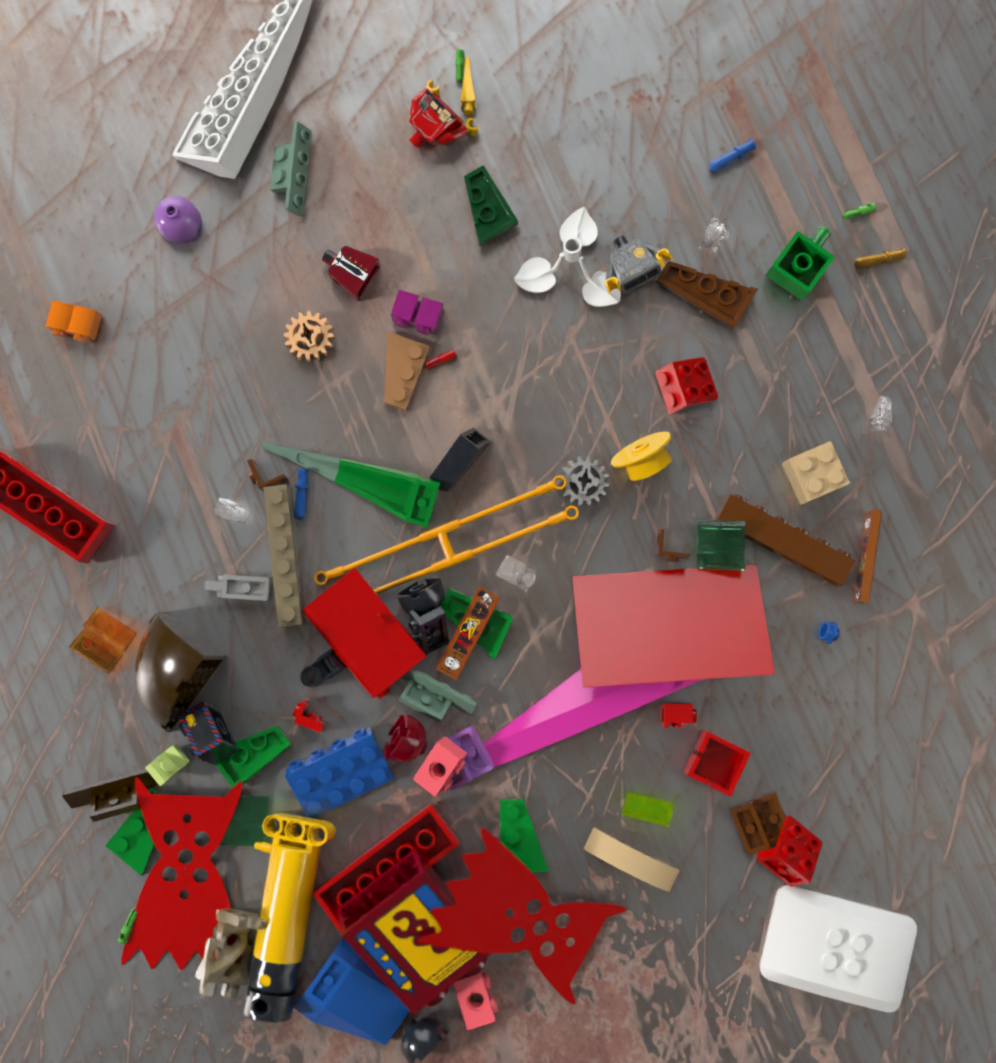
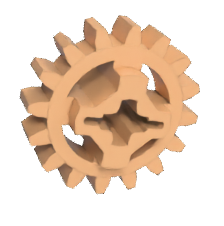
(300, 338)

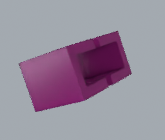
(406, 308)

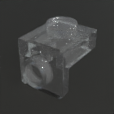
(516, 573)

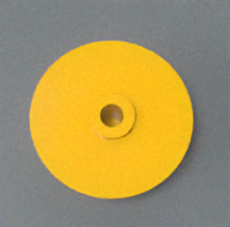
(644, 456)

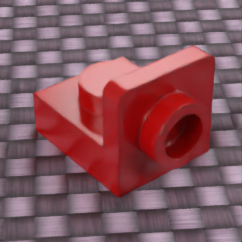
(309, 721)

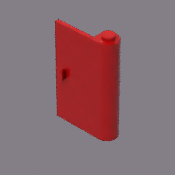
(364, 633)

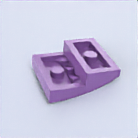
(476, 761)

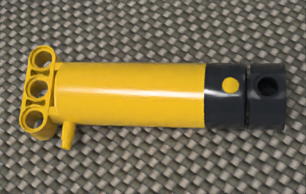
(286, 912)

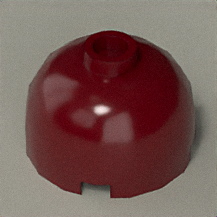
(406, 740)

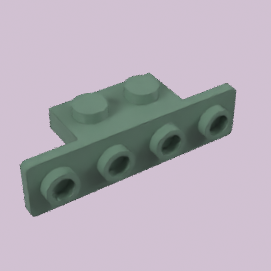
(291, 169)
(432, 697)

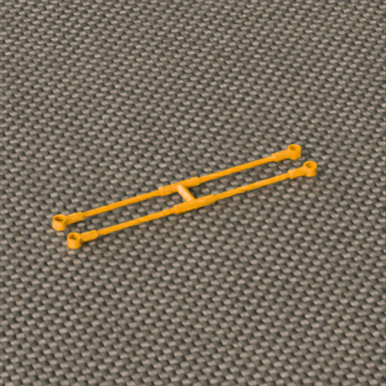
(440, 532)

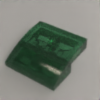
(721, 545)
(247, 822)

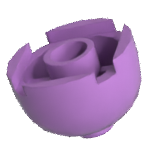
(177, 219)

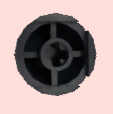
(422, 596)
(421, 1038)

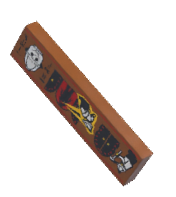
(867, 556)
(468, 633)

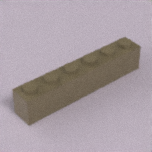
(284, 556)

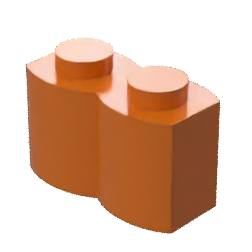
(74, 321)

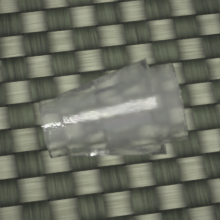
(882, 415)
(230, 510)

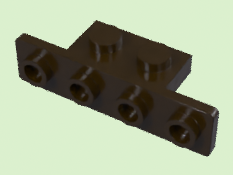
(109, 796)

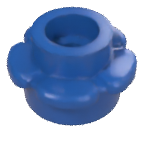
(829, 632)

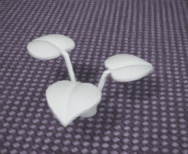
(576, 232)

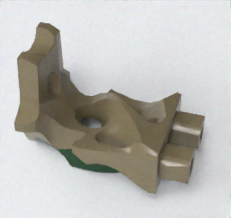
(222, 967)

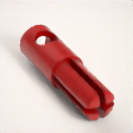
(445, 357)

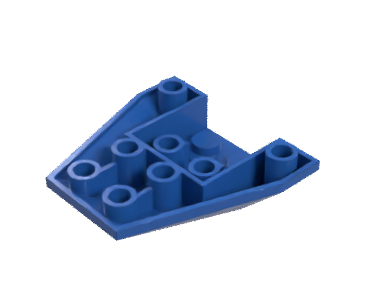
(352, 998)

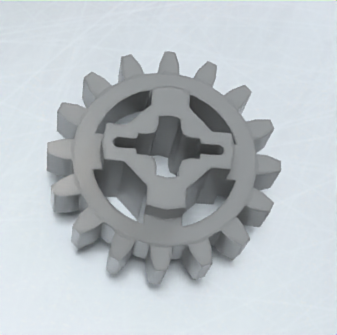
(595, 483)

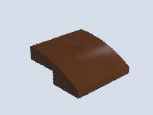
(759, 822)

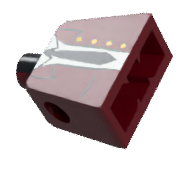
(351, 270)

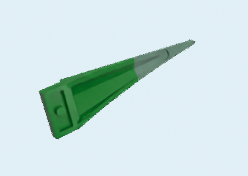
(394, 490)

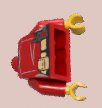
(436, 120)

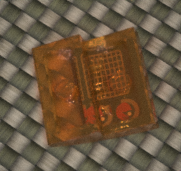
(103, 640)

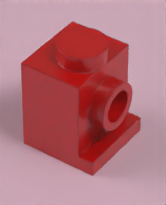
(677, 714)

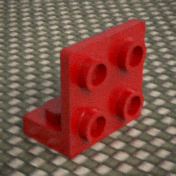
(794, 854)

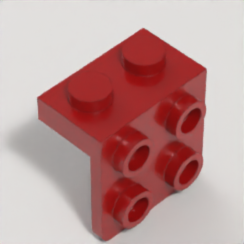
(686, 384)

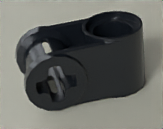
(323, 668)

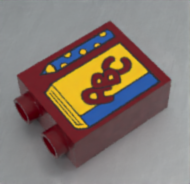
(385, 926)

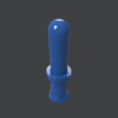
(737, 152)
(300, 503)

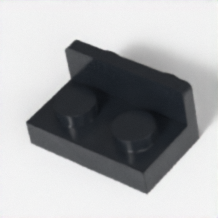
(429, 630)

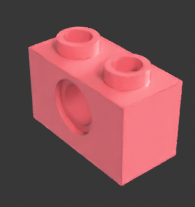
(430, 774)
(476, 1013)

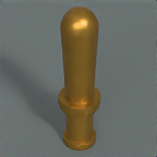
(886, 257)

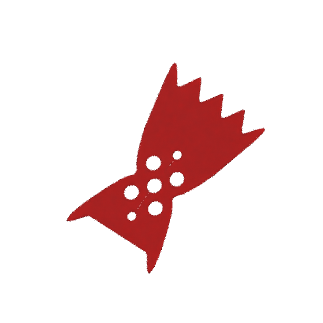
(502, 883)
(163, 917)

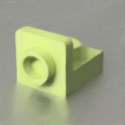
(167, 764)

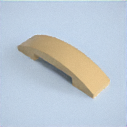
(631, 860)

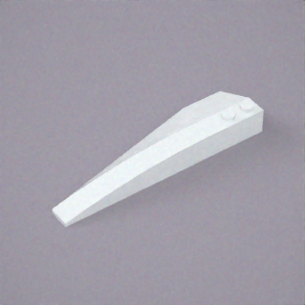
(232, 118)

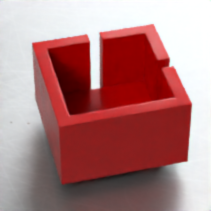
(717, 763)

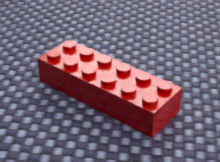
(50, 510)
(424, 831)

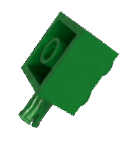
(802, 263)

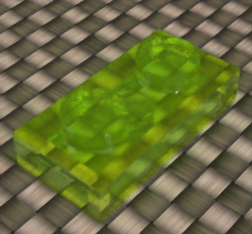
(647, 808)

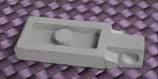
(241, 587)

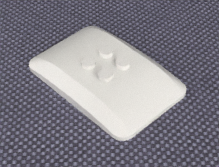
(838, 948)

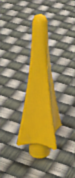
(467, 95)

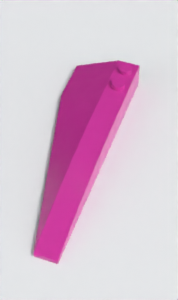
(569, 711)

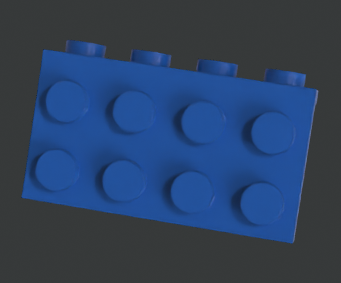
(338, 773)

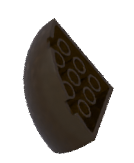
(172, 668)

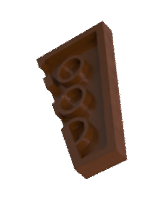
(711, 294)

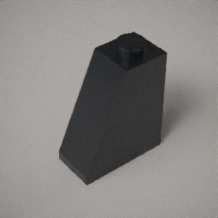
(459, 459)

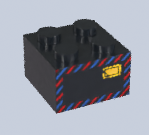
(207, 733)

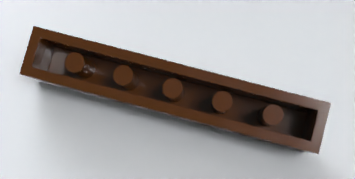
(787, 542)

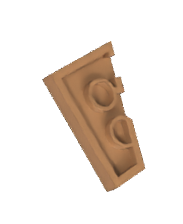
(403, 368)

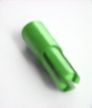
(460, 65)
(862, 210)
(127, 928)

